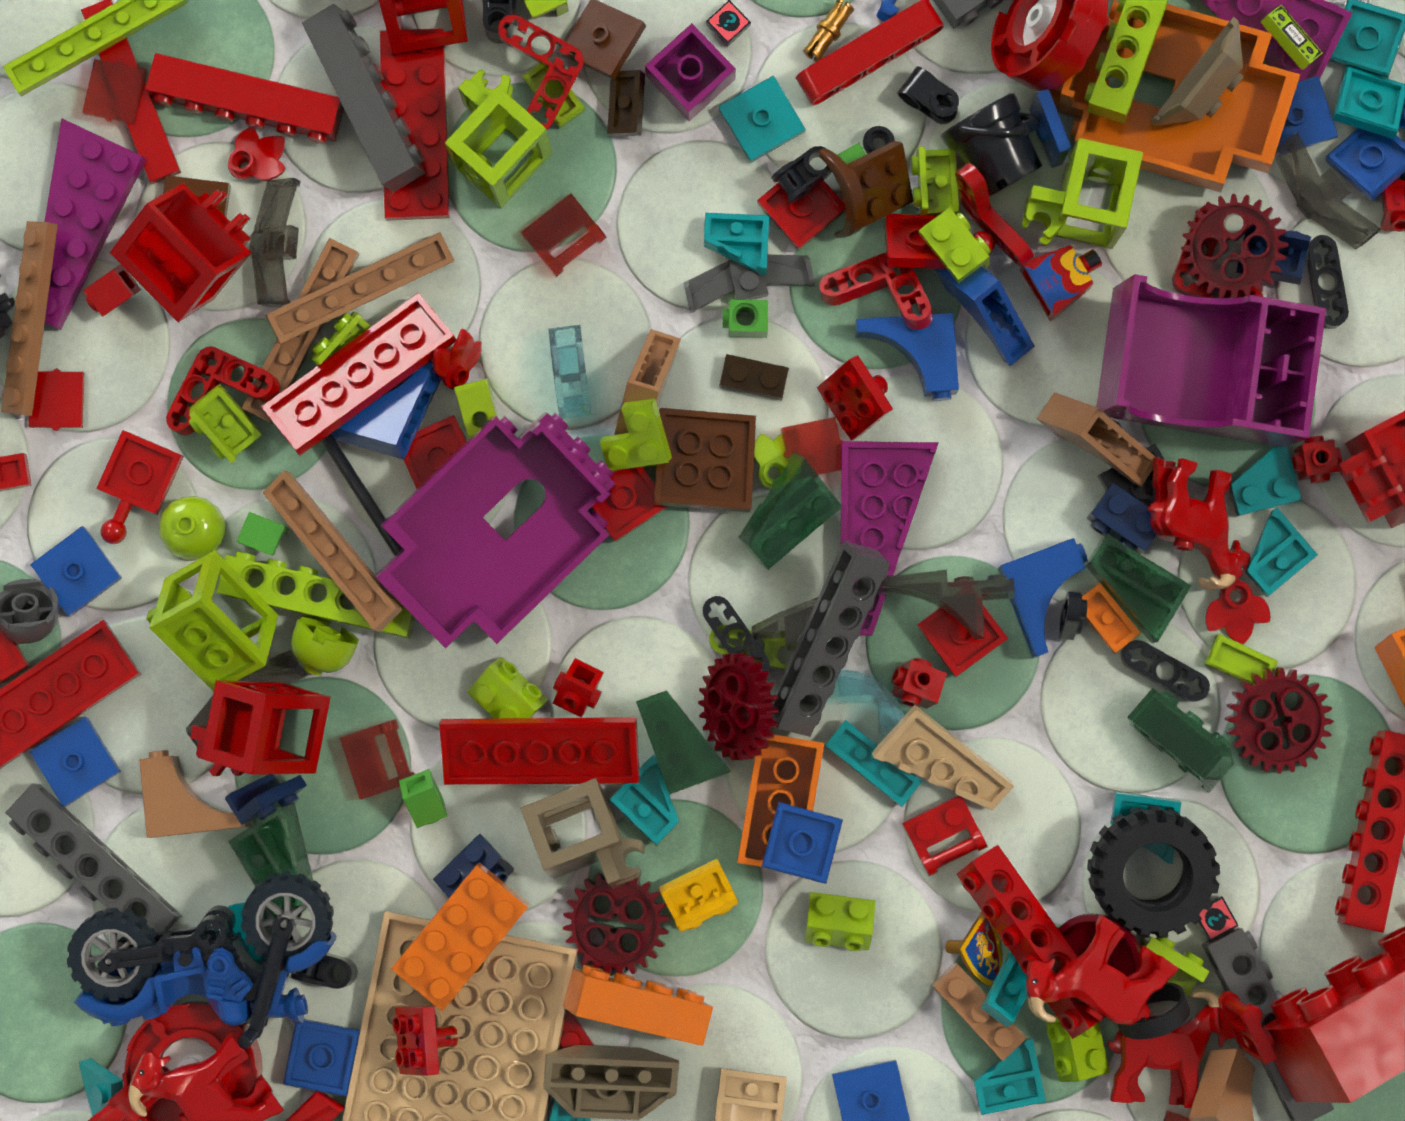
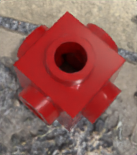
(1308, 467)
(918, 683)
(574, 693)

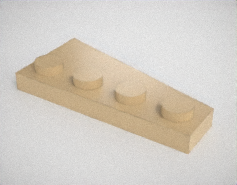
(932, 752)

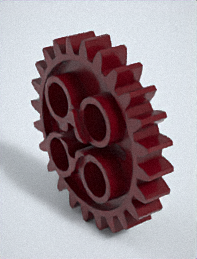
(1213, 226)
(738, 706)
(1306, 711)
(611, 952)

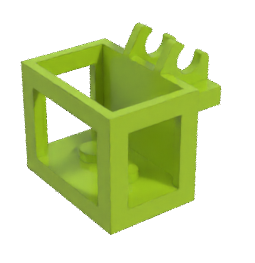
(491, 115)
(1096, 163)
(202, 632)

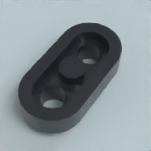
(1071, 616)

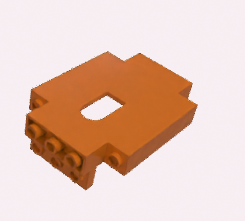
(1197, 151)

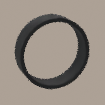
(1164, 1023)

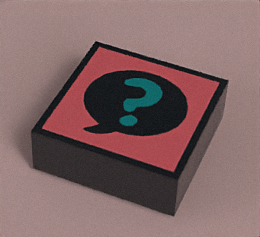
(728, 23)
(1217, 920)

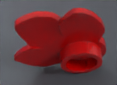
(261, 155)
(456, 363)
(1239, 616)

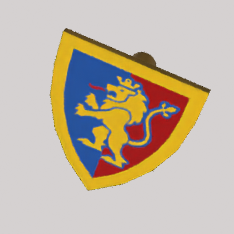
(979, 951)

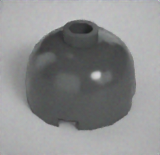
(27, 611)

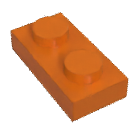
(1109, 619)

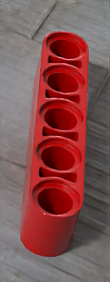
(869, 52)

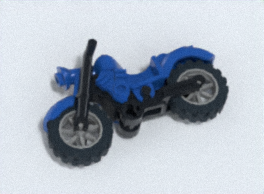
(155, 969)

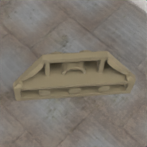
(1206, 81)
(610, 1081)

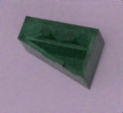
(789, 512)
(1138, 586)
(1182, 738)
(678, 745)
(274, 848)

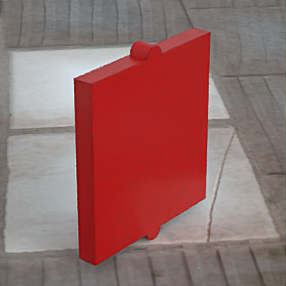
(58, 400)

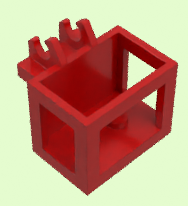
(394, 9)
(183, 249)
(1378, 471)
(248, 728)

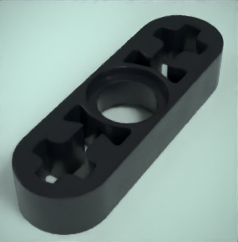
(1313, 260)
(728, 613)
(1182, 690)

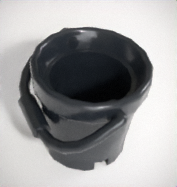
(996, 142)

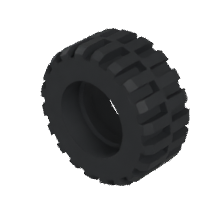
(1183, 902)

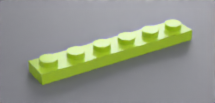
(85, 41)

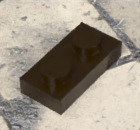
(626, 104)
(754, 377)

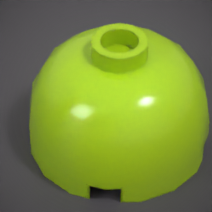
(192, 527)
(321, 646)

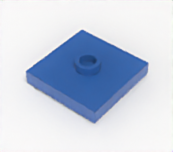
(1309, 115)
(1051, 129)
(1369, 161)
(76, 571)
(75, 761)
(802, 843)
(321, 1057)
(871, 1093)

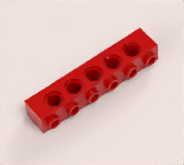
(1386, 849)
(1023, 926)

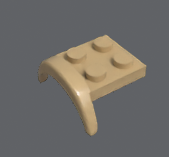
(749, 1096)

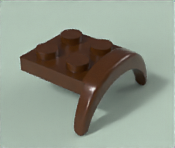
(871, 185)

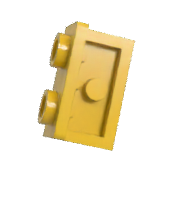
(698, 895)

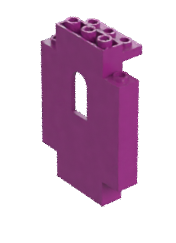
(458, 564)

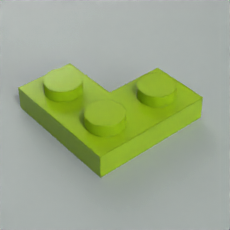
(644, 442)

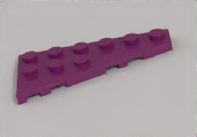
(1317, 18)
(84, 199)
(880, 498)

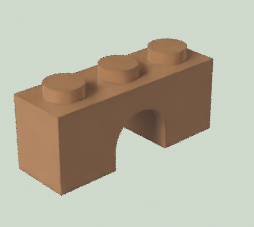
(966, 1000)

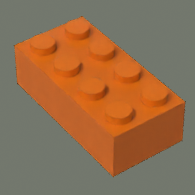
(782, 774)
(460, 936)
(636, 1006)

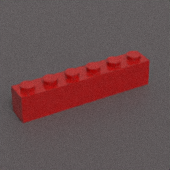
(244, 98)

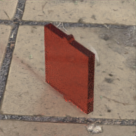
(114, 91)
(815, 442)

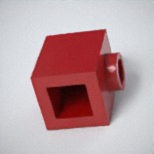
(111, 290)

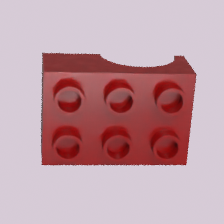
(1347, 1033)

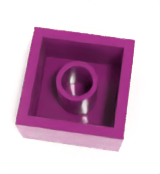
(690, 72)

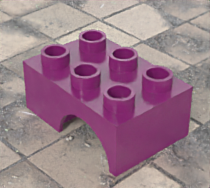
(1211, 363)

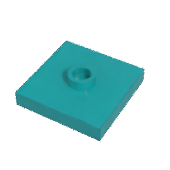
(1370, 38)
(1370, 102)
(762, 119)

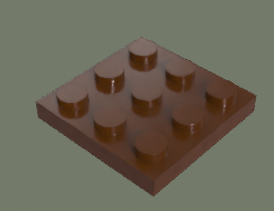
(708, 462)

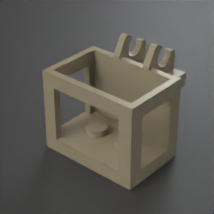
(607, 848)

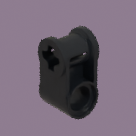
(496, 10)
(926, 93)
(801, 175)
(322, 972)

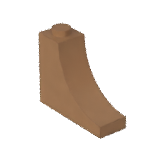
(650, 372)
(1098, 435)
(171, 803)
(1224, 1088)

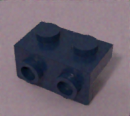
(1296, 255)
(1123, 519)
(263, 797)
(459, 868)

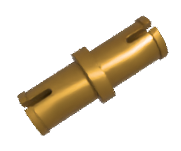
(828, 30)

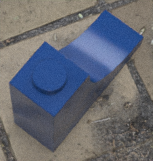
(992, 310)
(928, 349)
(394, 418)
(1036, 582)

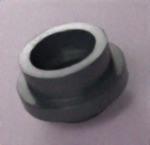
(876, 132)

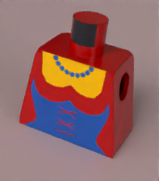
(1060, 278)

